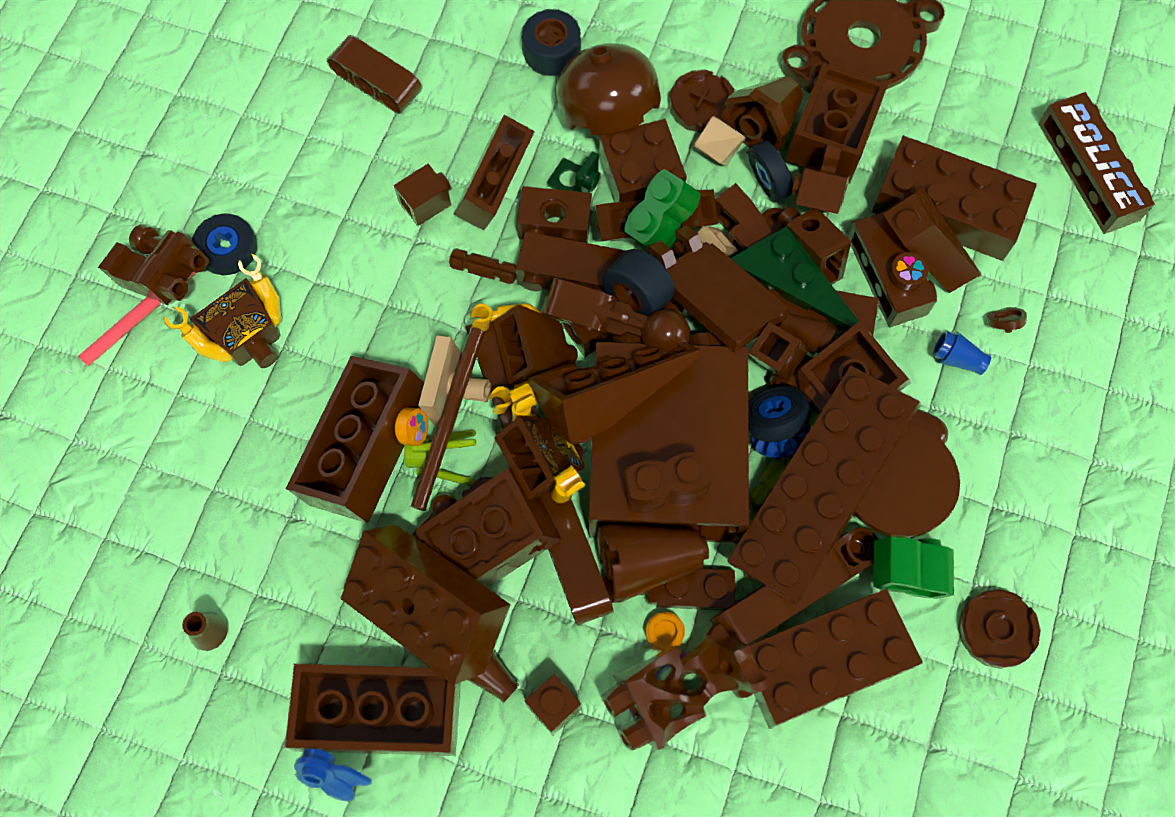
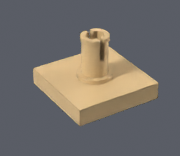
(439, 379)

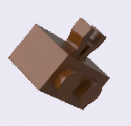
(822, 186)

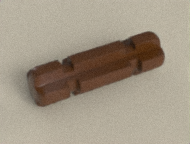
(483, 266)

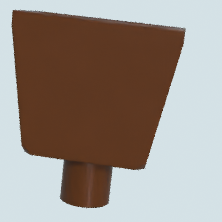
(820, 239)

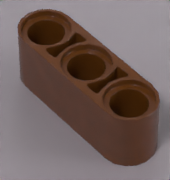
(374, 74)

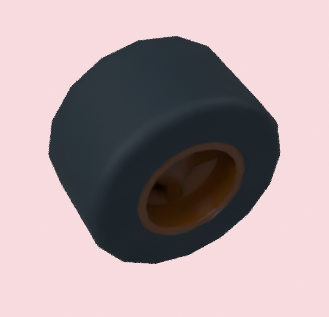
(550, 41)
(639, 281)

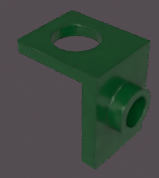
(586, 178)

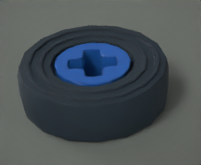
(771, 171)
(229, 228)
(778, 414)

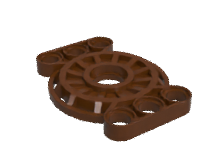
(893, 22)

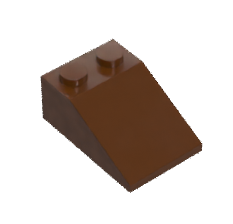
(839, 115)

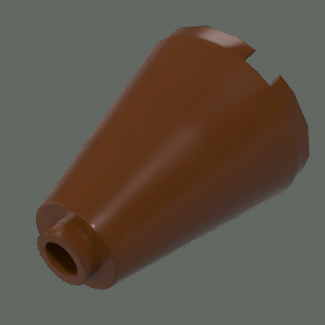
(647, 557)

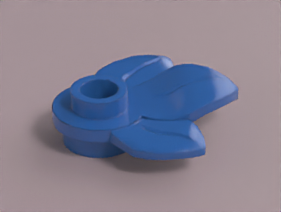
(318, 770)

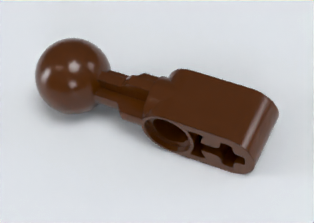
(606, 314)

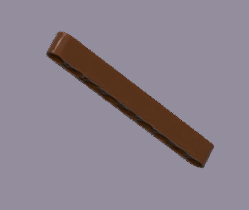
(571, 555)

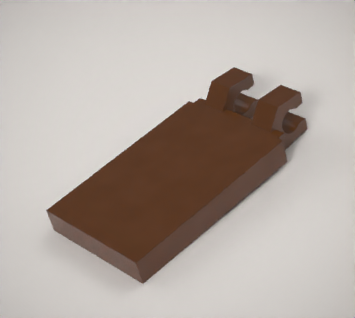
(718, 290)

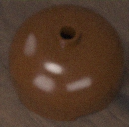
(607, 89)

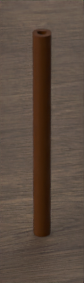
(447, 419)

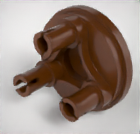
(913, 488)

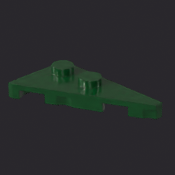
(789, 270)

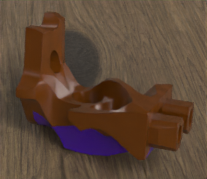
(718, 661)

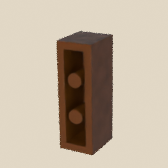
(494, 173)
(875, 249)

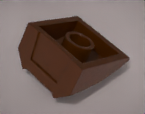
(853, 348)

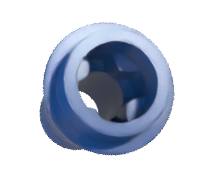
(959, 352)

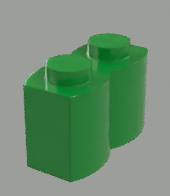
(664, 208)
(914, 567)

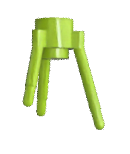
(416, 455)

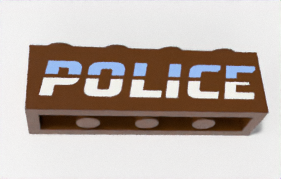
(1095, 163)

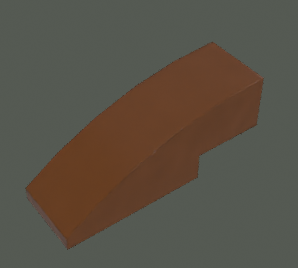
(741, 218)

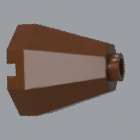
(764, 111)

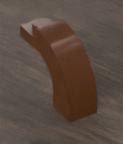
(613, 216)

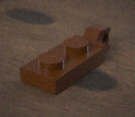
(698, 590)

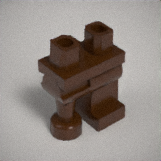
(162, 272)

